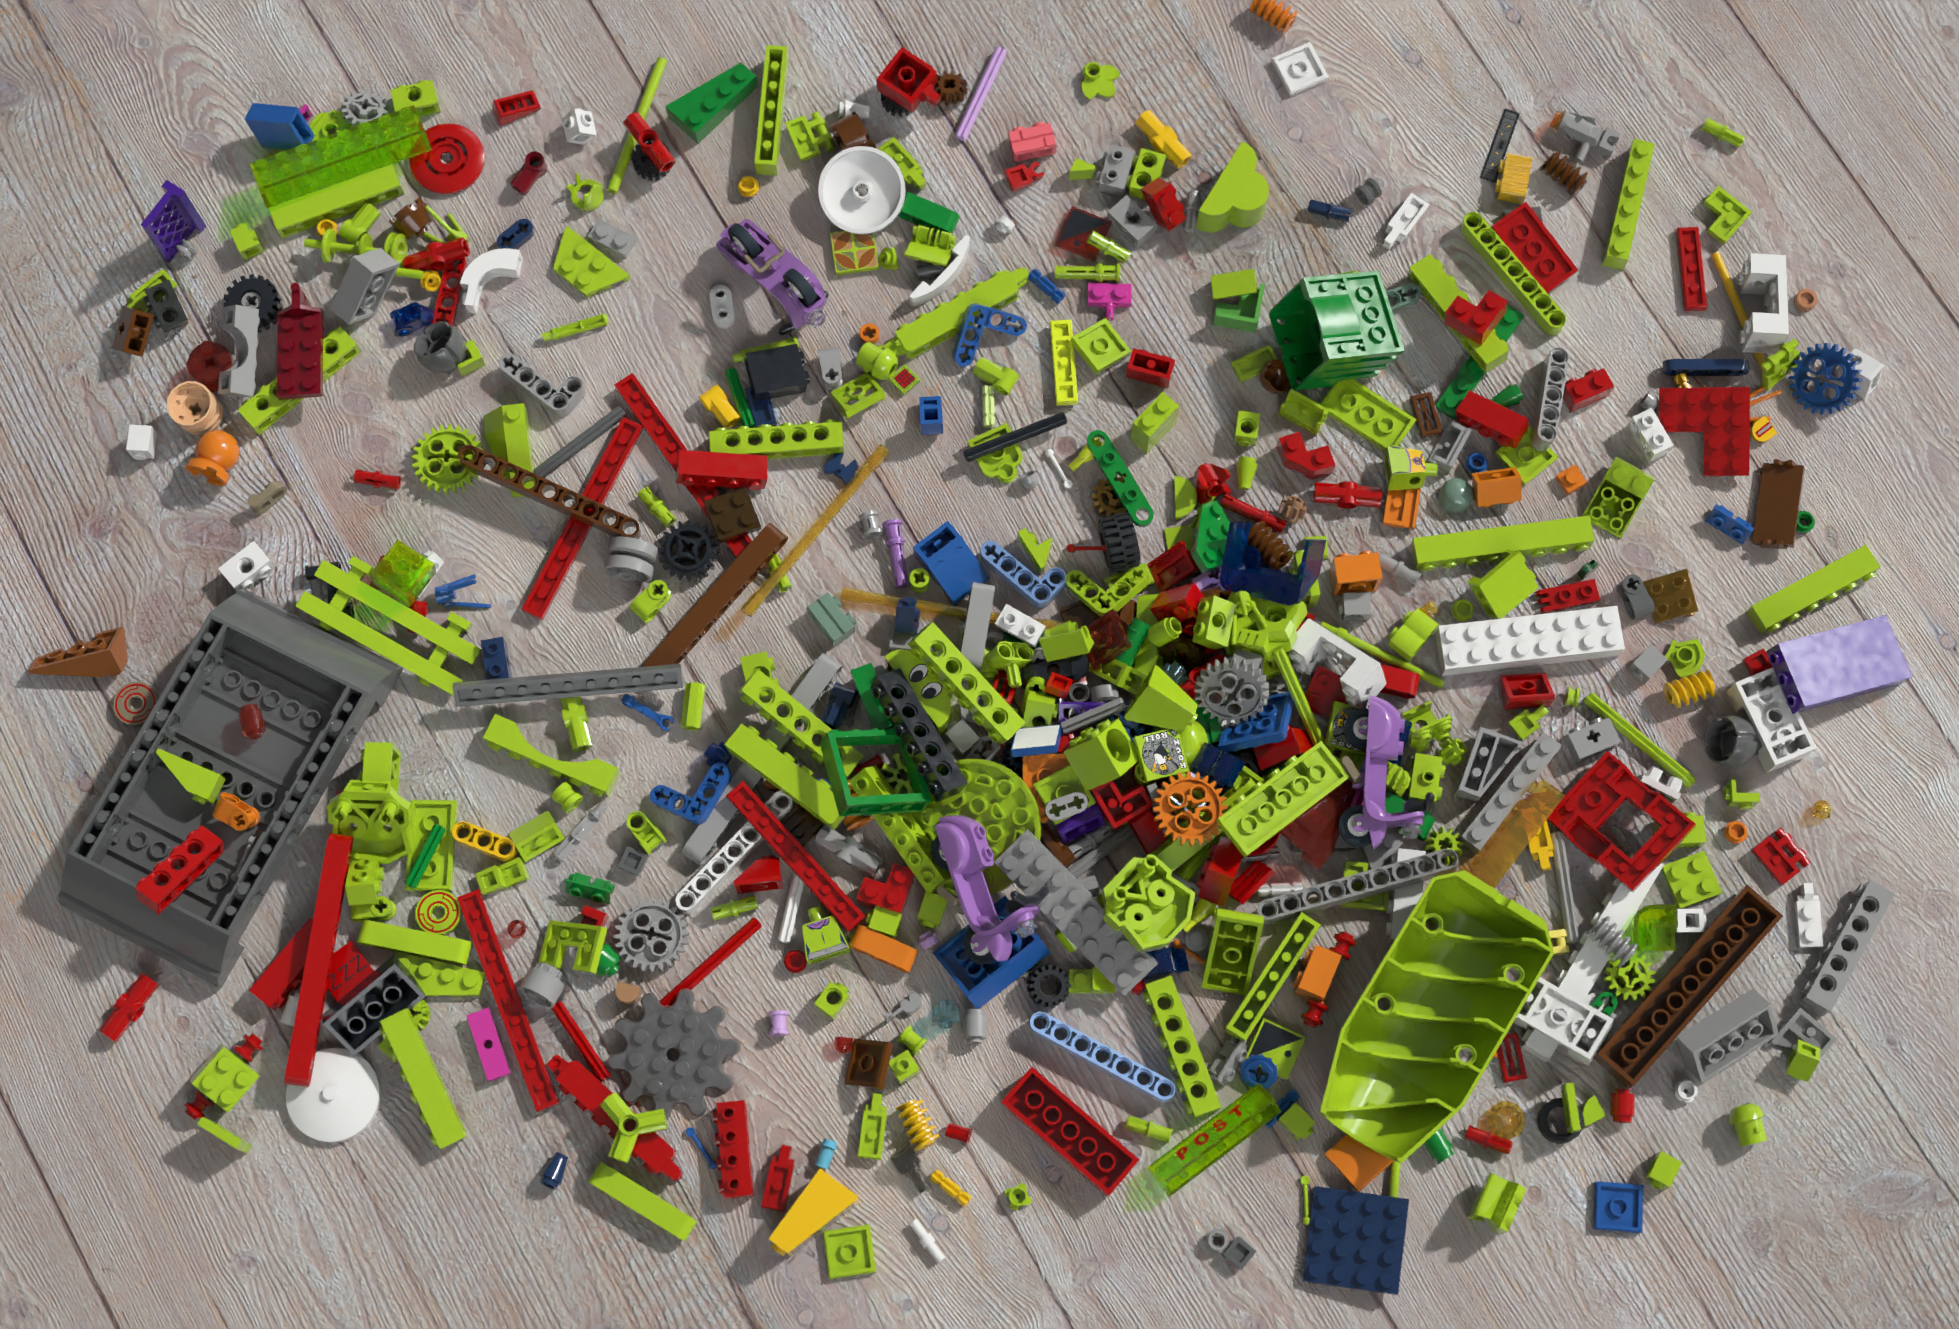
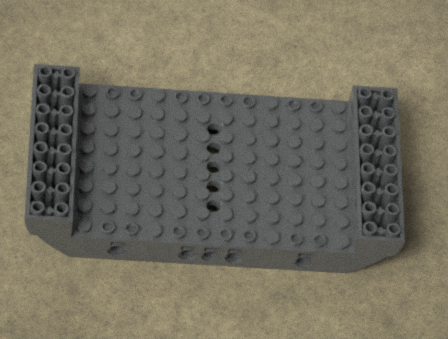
(312, 703)

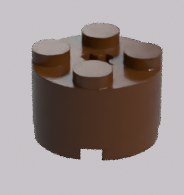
(851, 132)

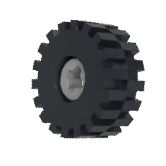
(263, 291)

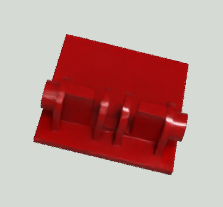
(1323, 691)

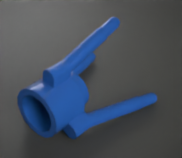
(446, 593)

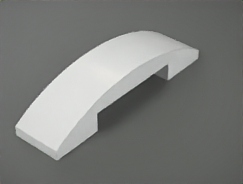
(926, 292)

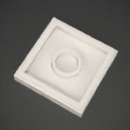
(1299, 69)

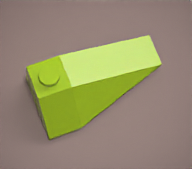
(509, 438)

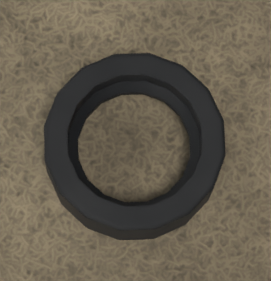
(1545, 1130)

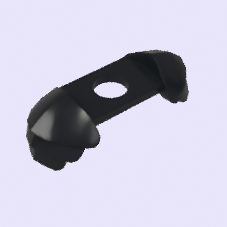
(1072, 666)

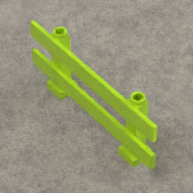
(350, 586)

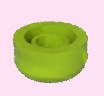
(1192, 740)

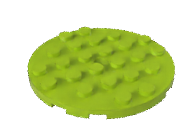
(996, 801)

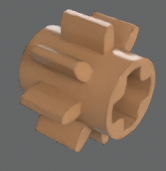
(1292, 509)

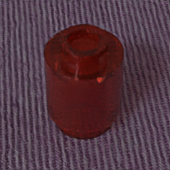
(251, 721)

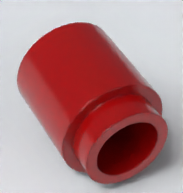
(1622, 1106)

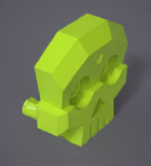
(1277, 635)
(371, 808)
(1160, 916)

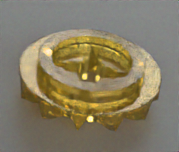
(1517, 1119)

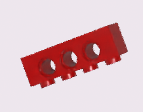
(193, 865)

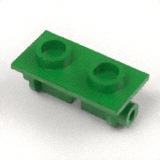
(579, 886)

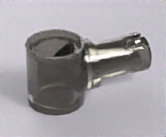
(908, 1164)

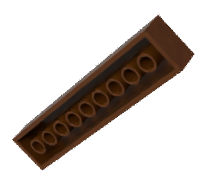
(1687, 987)

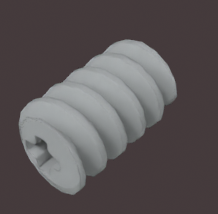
(1613, 941)

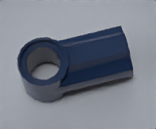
(840, 699)

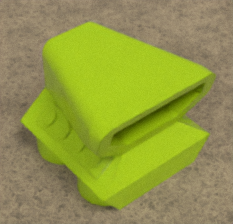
(1497, 1203)

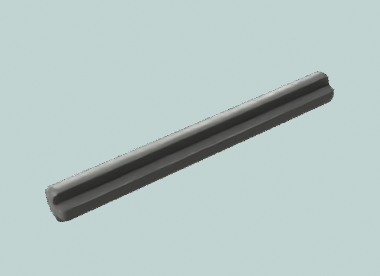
(580, 442)

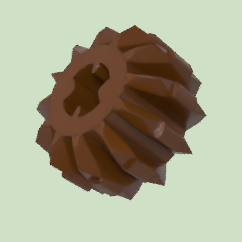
(951, 81)

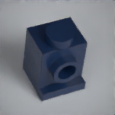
(907, 616)

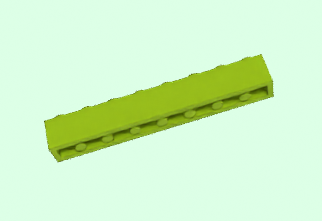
(1491, 543)

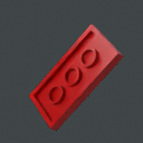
(1535, 247)

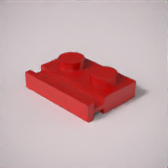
(1172, 567)

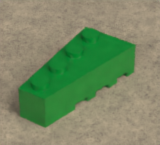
(712, 102)

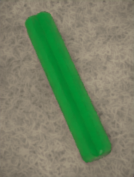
(739, 397)
(425, 856)

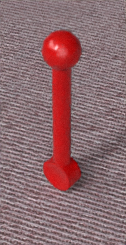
(1071, 548)

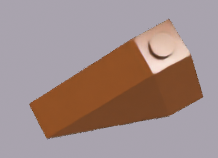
(94, 658)

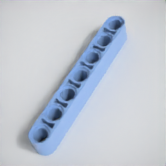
(1109, 1066)

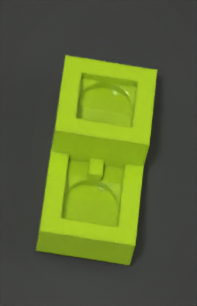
(502, 876)

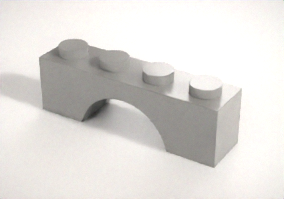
(242, 325)

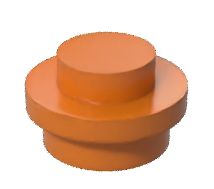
(1735, 832)

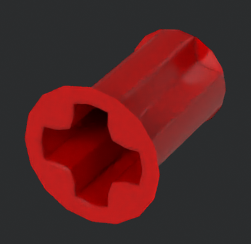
(958, 1132)

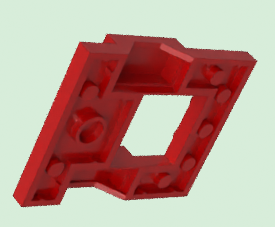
(1597, 798)

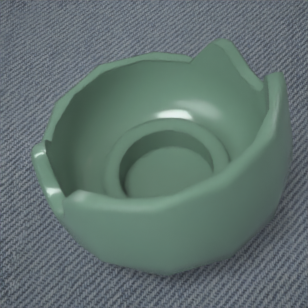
(1455, 496)

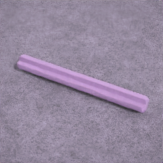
(980, 93)

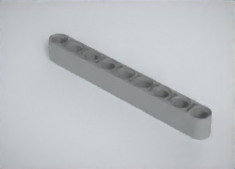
(1367, 878)

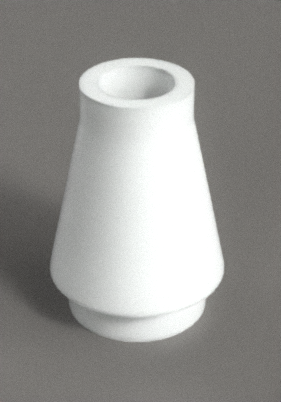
(847, 107)

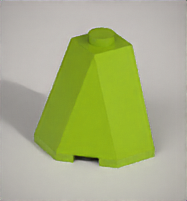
(1161, 703)

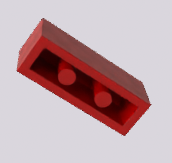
(1492, 420)

